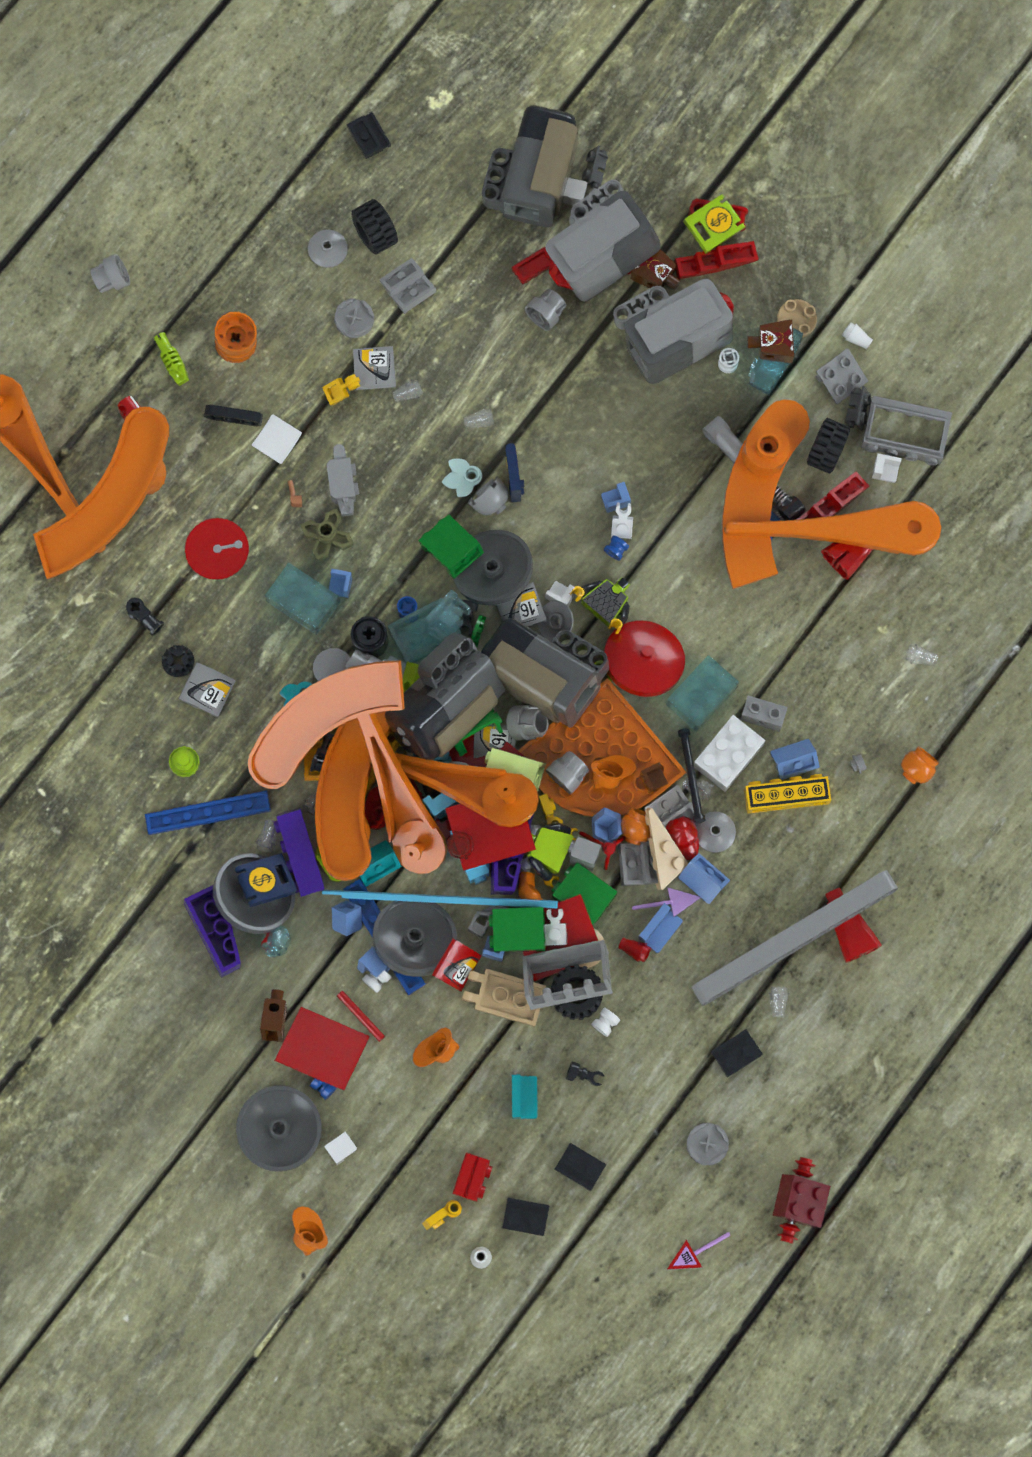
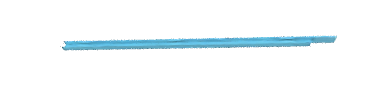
(443, 899)

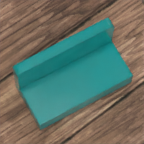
(382, 863)
(524, 1097)

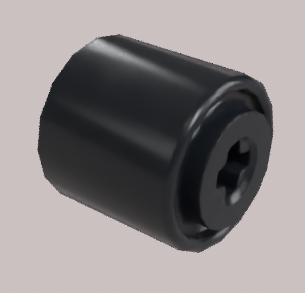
(377, 644)

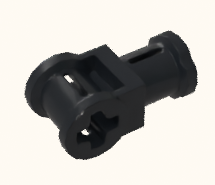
(143, 616)
(319, 757)

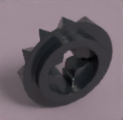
(178, 670)

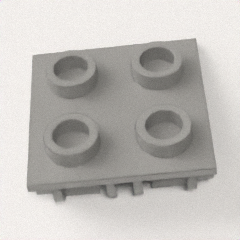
(841, 376)

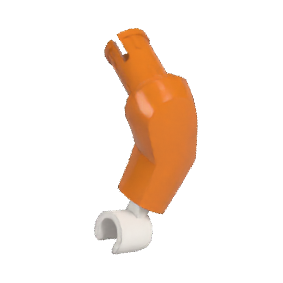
(526, 882)

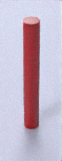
(361, 1016)

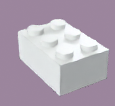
(729, 753)

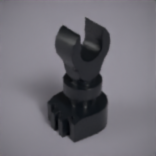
(468, 618)
(575, 1071)

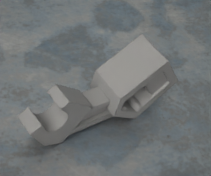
(478, 929)

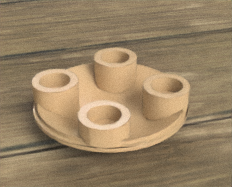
(801, 313)

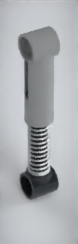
(720, 434)

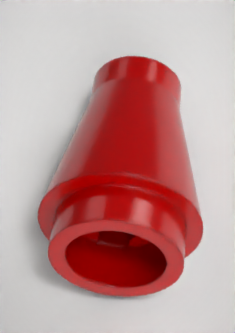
(637, 950)

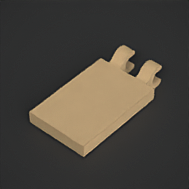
(503, 996)

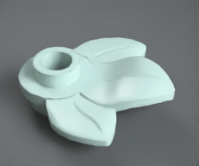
(459, 479)

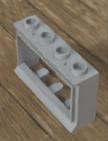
(895, 449)
(562, 958)

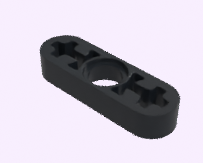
(233, 415)

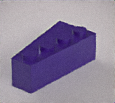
(300, 852)
(505, 873)
(214, 931)

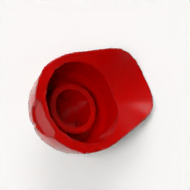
(373, 810)
(685, 836)

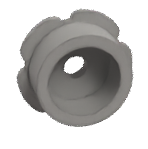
(858, 763)

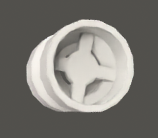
(726, 364)
(376, 982)
(605, 1022)

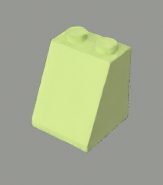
(516, 764)

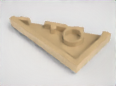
(666, 855)

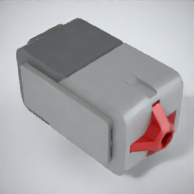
(602, 243)
(675, 329)

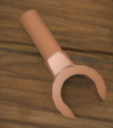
(296, 500)

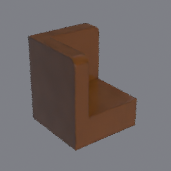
(653, 777)

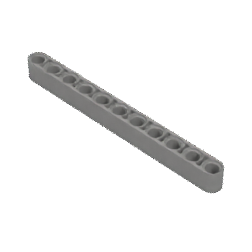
(794, 938)

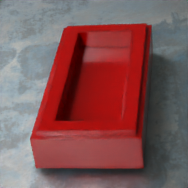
(532, 266)

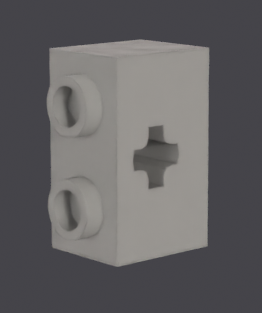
(763, 713)
(584, 853)

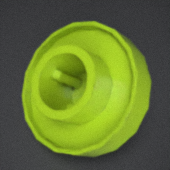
(184, 761)

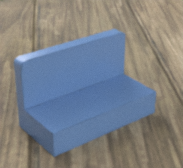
(795, 759)
(703, 878)
(660, 928)

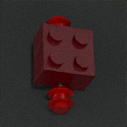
(800, 1200)

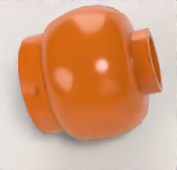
(919, 766)
(635, 827)

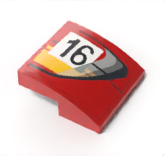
(456, 965)

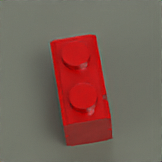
(471, 1177)

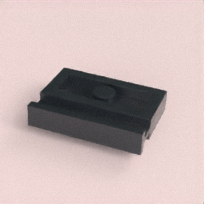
(368, 135)
(736, 1053)
(580, 1167)
(525, 1216)

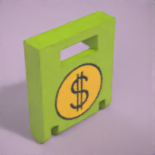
(717, 220)

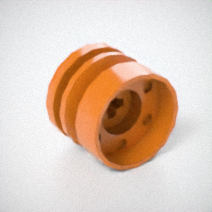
(237, 327)

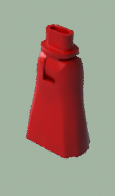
(845, 557)
(854, 935)

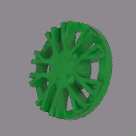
(478, 629)

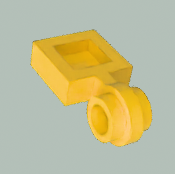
(337, 389)
(548, 807)
(436, 1219)

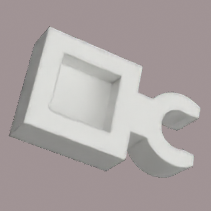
(622, 524)
(555, 932)

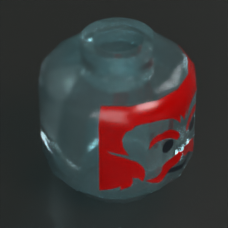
(276, 942)

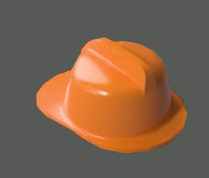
(611, 770)
(436, 1048)
(309, 1230)

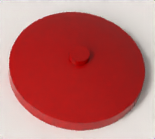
(644, 658)

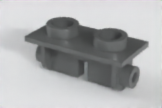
(596, 160)
(860, 400)

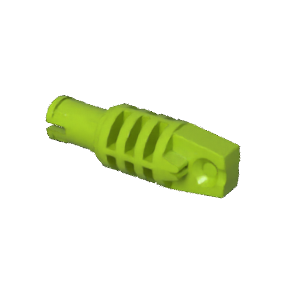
(171, 359)

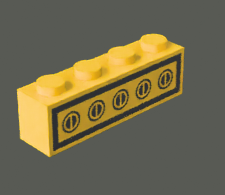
(787, 794)

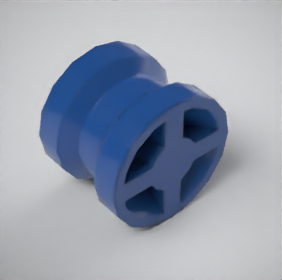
(616, 548)

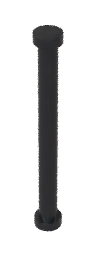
(698, 816)

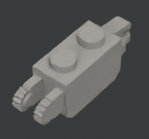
(341, 481)

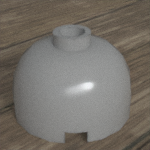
(490, 497)

